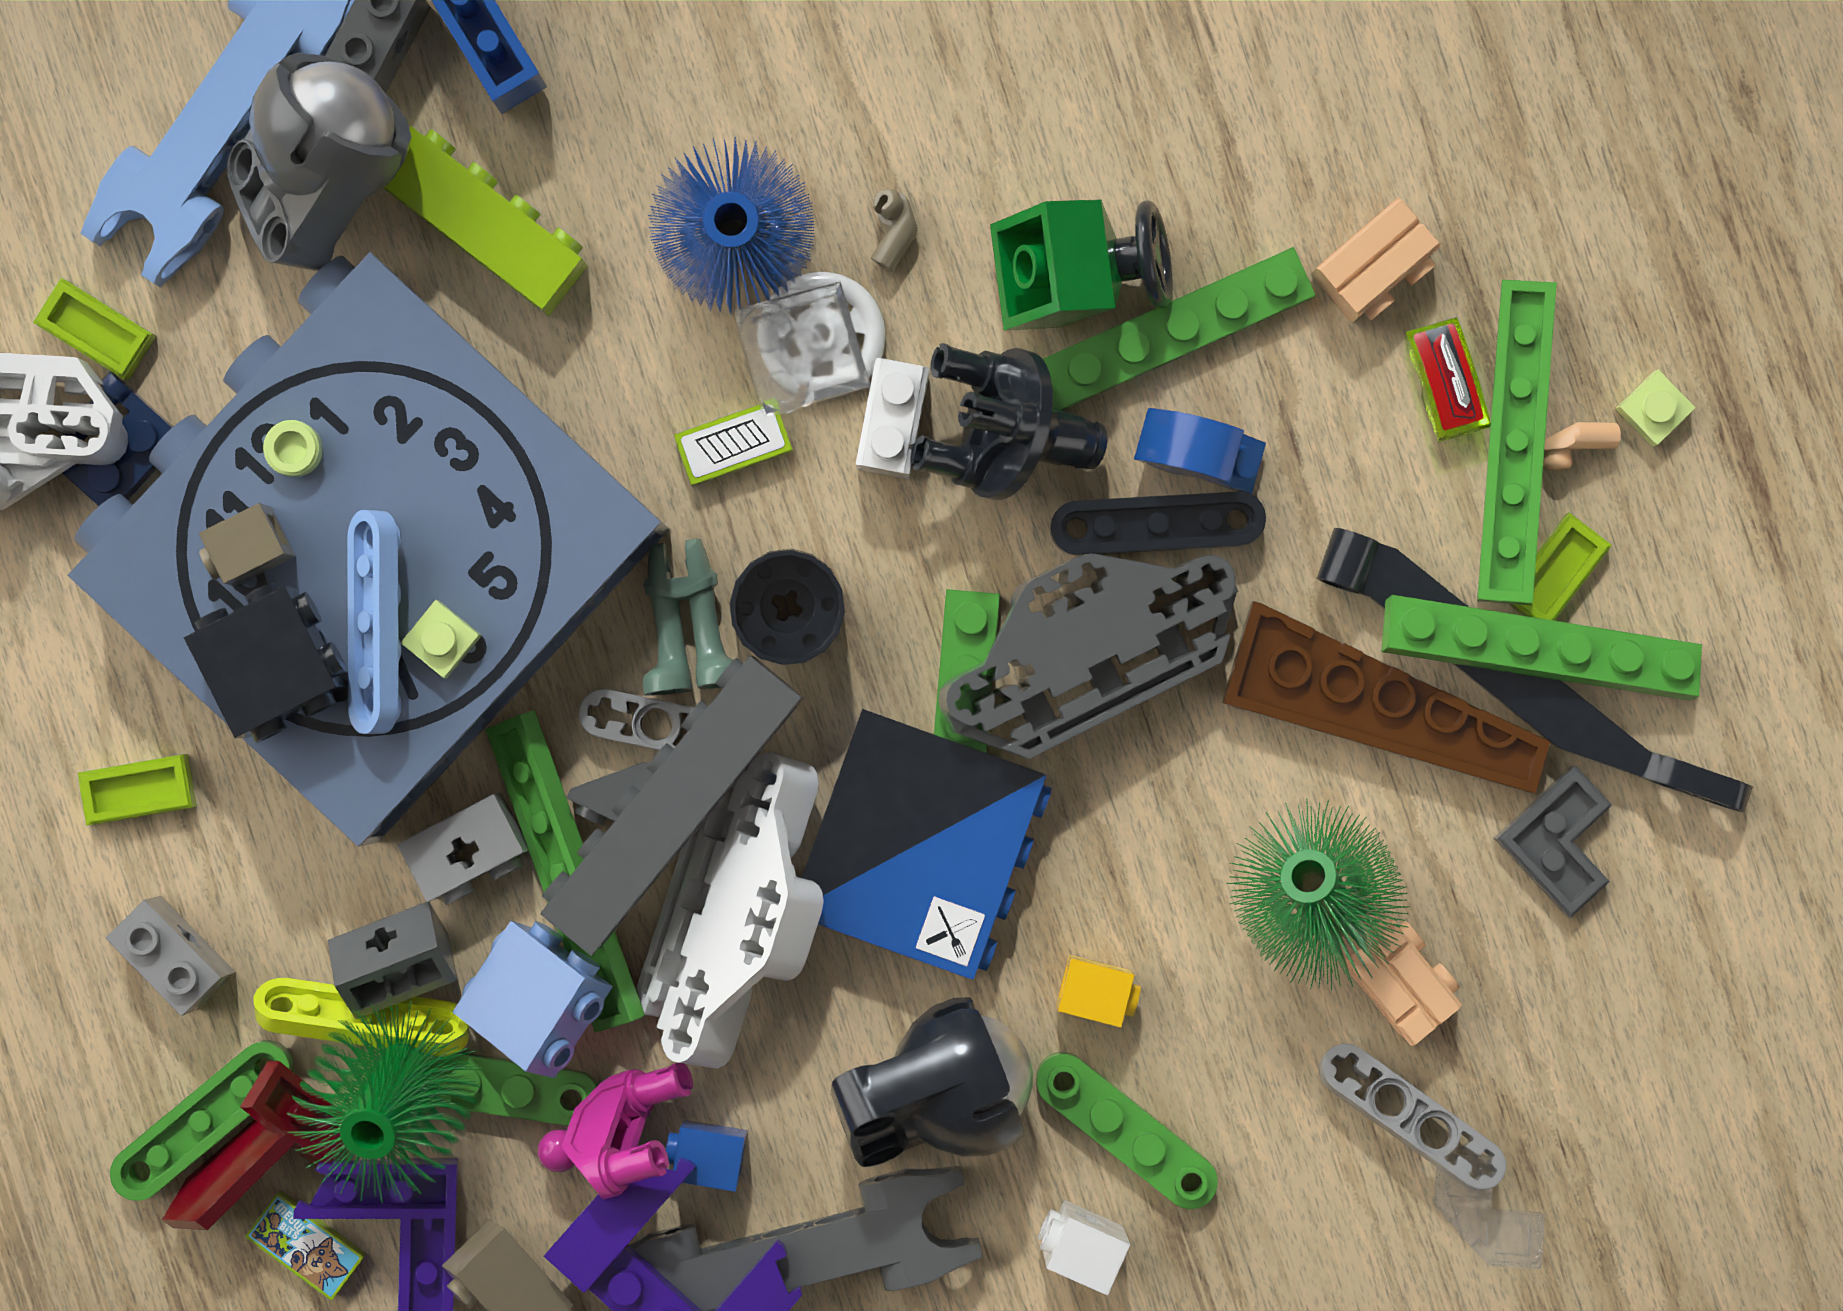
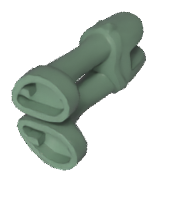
(672, 670)

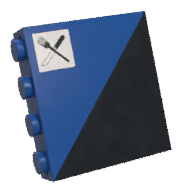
(923, 844)

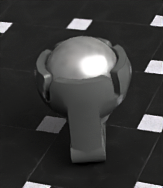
(313, 155)

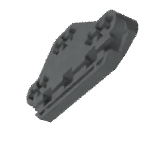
(1077, 646)

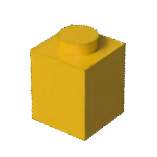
(1097, 991)

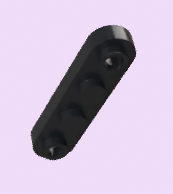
(1158, 523)

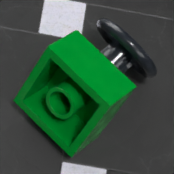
(1068, 265)

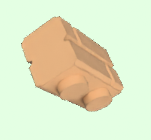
(1376, 261)
(1408, 988)

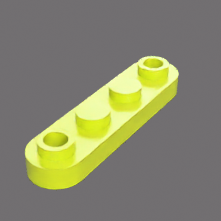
(318, 1006)

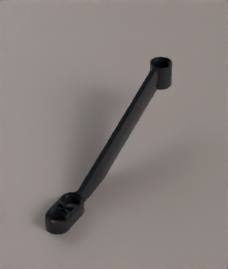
(1545, 704)

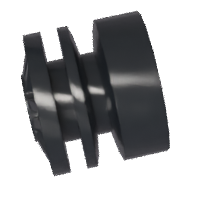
(799, 636)

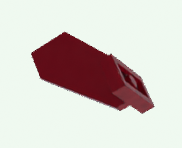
(254, 1150)

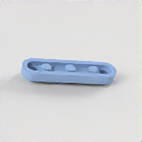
(373, 621)

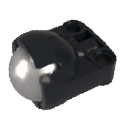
(950, 1085)

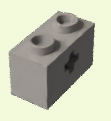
(432, 851)
(170, 955)

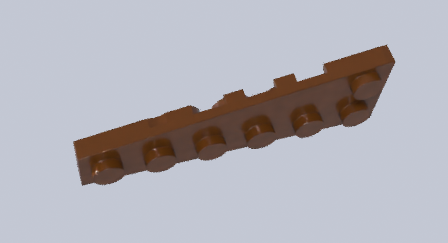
(1338, 690)

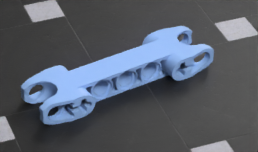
(175, 179)

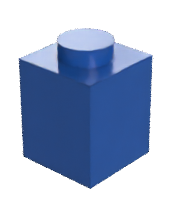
(713, 1150)

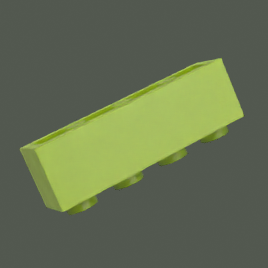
(485, 224)

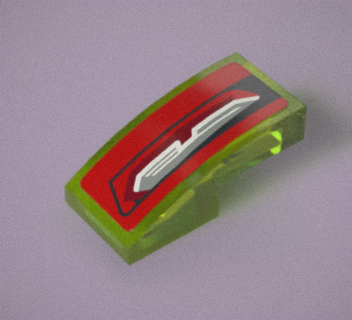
(1447, 379)

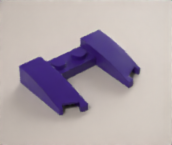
(425, 1221)
(598, 1256)

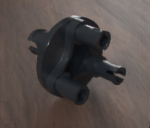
(1006, 424)

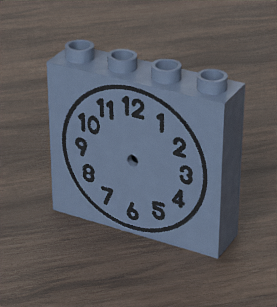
(412, 422)

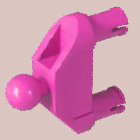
(608, 1128)

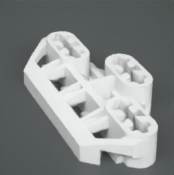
(35, 459)
(733, 913)

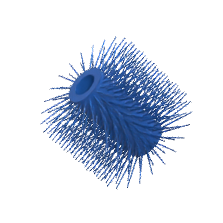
(737, 204)

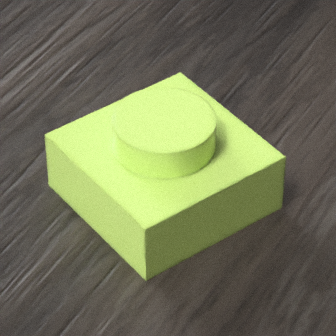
(1655, 408)
(441, 639)

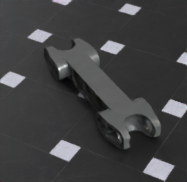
(880, 1235)

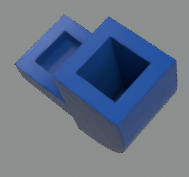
(1200, 449)

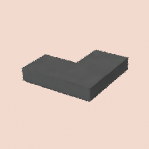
(1544, 840)

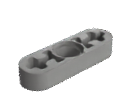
(620, 702)

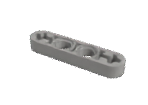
(1408, 1122)

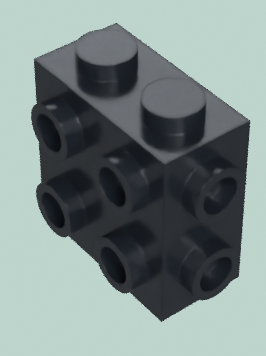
(267, 661)

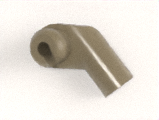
(898, 226)

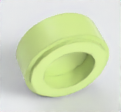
(293, 448)

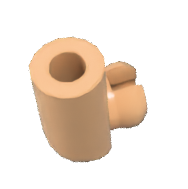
(1579, 436)

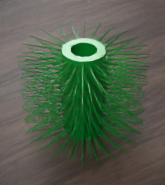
(1319, 895)
(385, 1100)

